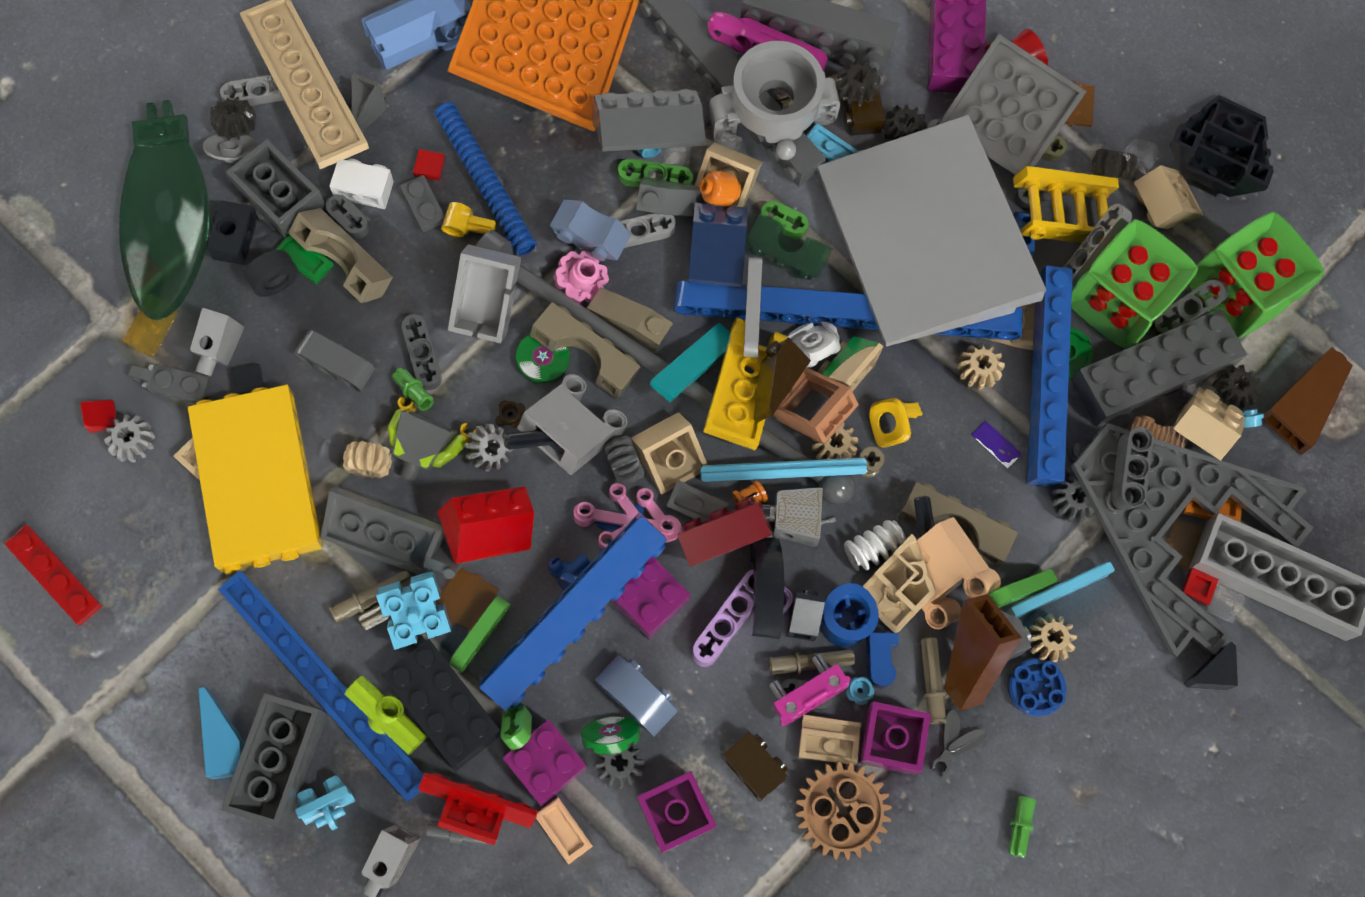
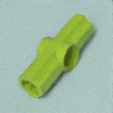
(385, 714)

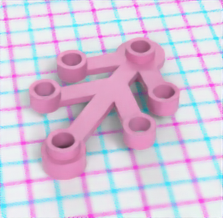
(630, 511)

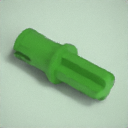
(413, 389)
(1021, 826)

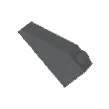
(668, 197)

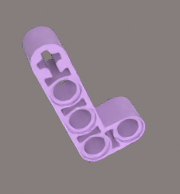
(733, 620)

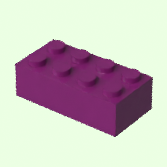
(955, 42)

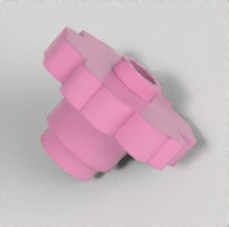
(580, 276)

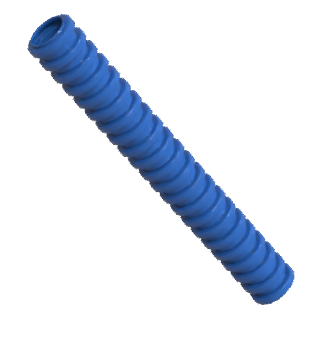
(485, 178)

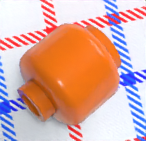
(720, 188)

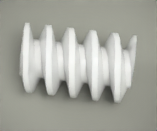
(874, 544)

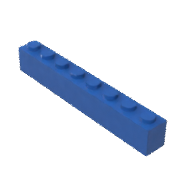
(1050, 379)
(572, 611)

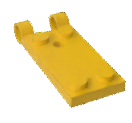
(735, 392)

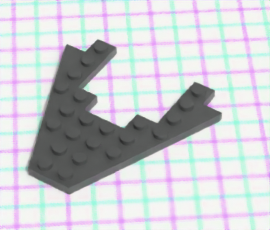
(1174, 481)

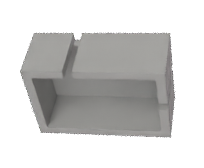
(484, 293)

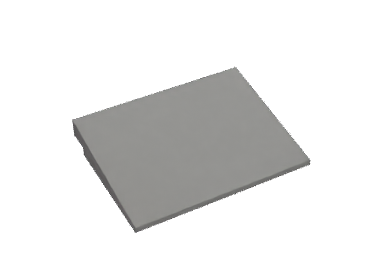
(930, 232)

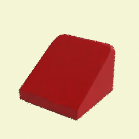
(98, 415)

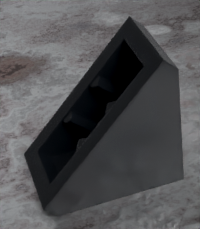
(1217, 672)

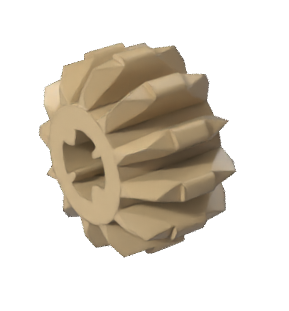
(990, 361)
(845, 448)
(367, 459)
(1054, 649)

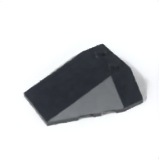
(1224, 148)

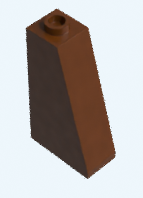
(1308, 403)
(979, 651)

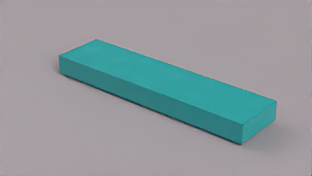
(692, 363)

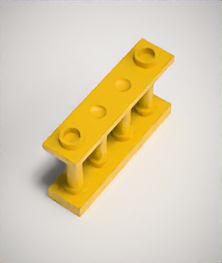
(1058, 183)

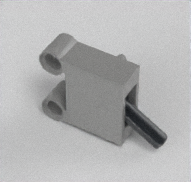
(566, 427)

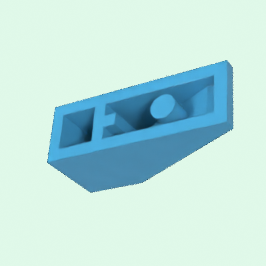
(220, 738)

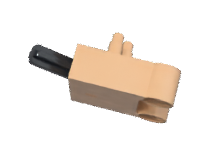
(949, 562)

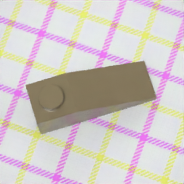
(630, 318)

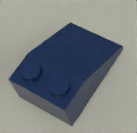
(718, 245)

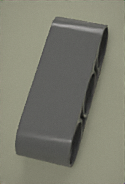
(334, 360)
(1141, 459)

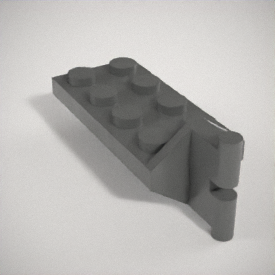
(386, 534)

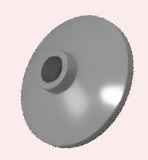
(231, 150)

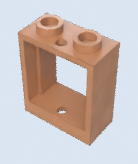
(829, 417)

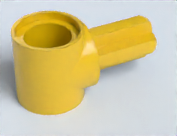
(460, 221)

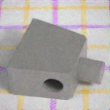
(215, 340)

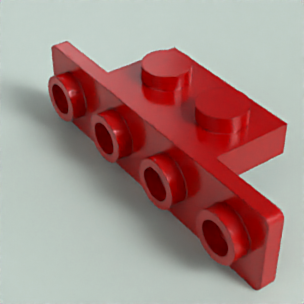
(473, 811)

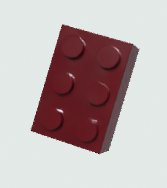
(724, 531)

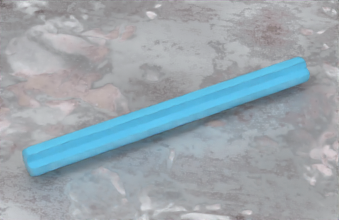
(783, 469)

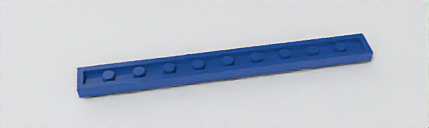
(321, 684)

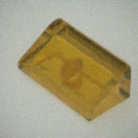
(147, 334)

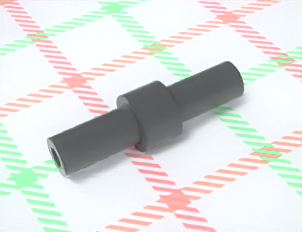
(438, 832)

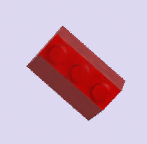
(488, 524)

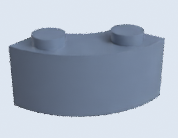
(590, 230)
(636, 694)

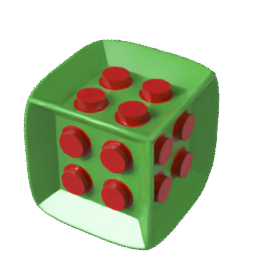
(1264, 269)
(1132, 283)

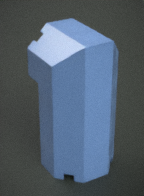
(414, 28)

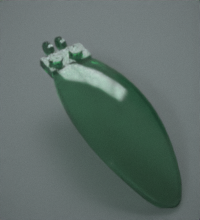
(162, 213)

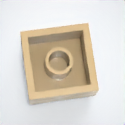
(1210, 423)

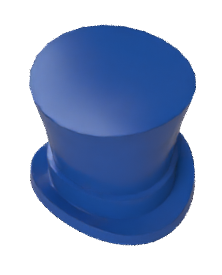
(849, 615)

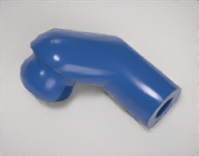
(558, 567)

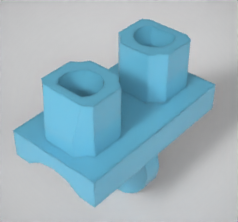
(326, 808)

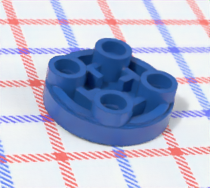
(1037, 687)

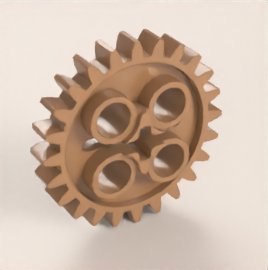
(821, 825)

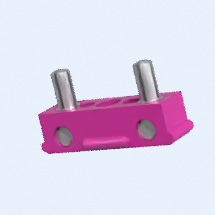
(811, 694)

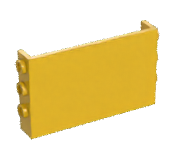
(254, 479)

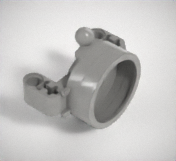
(780, 67)

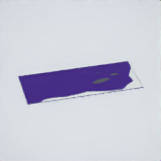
(996, 444)

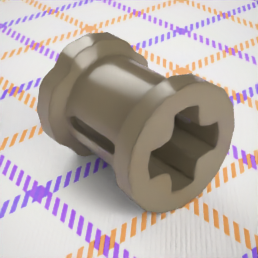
(877, 459)

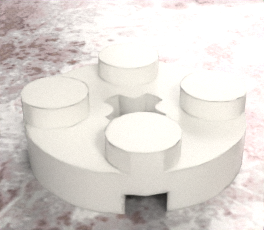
(816, 341)

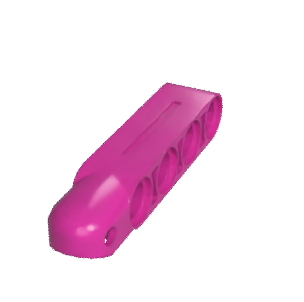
(746, 33)

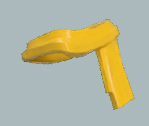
(901, 413)

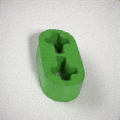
(788, 217)
(516, 726)

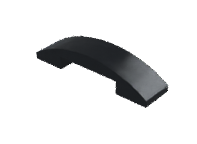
(768, 588)

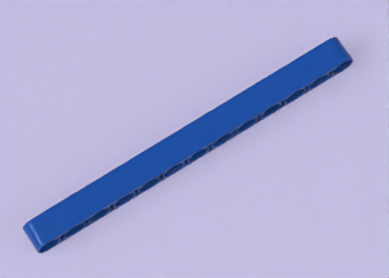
(814, 306)

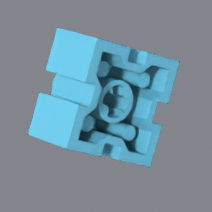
(413, 609)

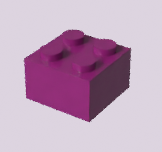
(652, 598)
(894, 738)
(545, 763)
(676, 812)

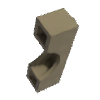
(321, 234)
(559, 329)
(989, 537)

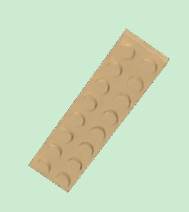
(304, 82)

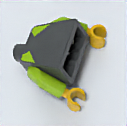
(422, 440)

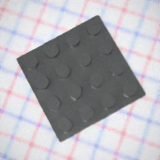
(1015, 104)

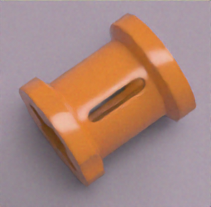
(756, 489)

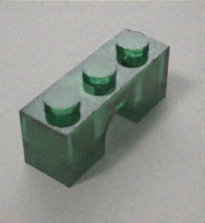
(767, 238)

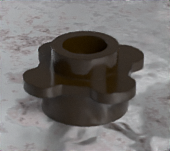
(506, 407)

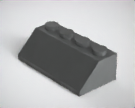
(648, 120)
(274, 761)

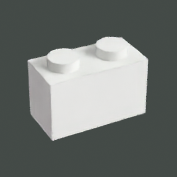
(362, 183)

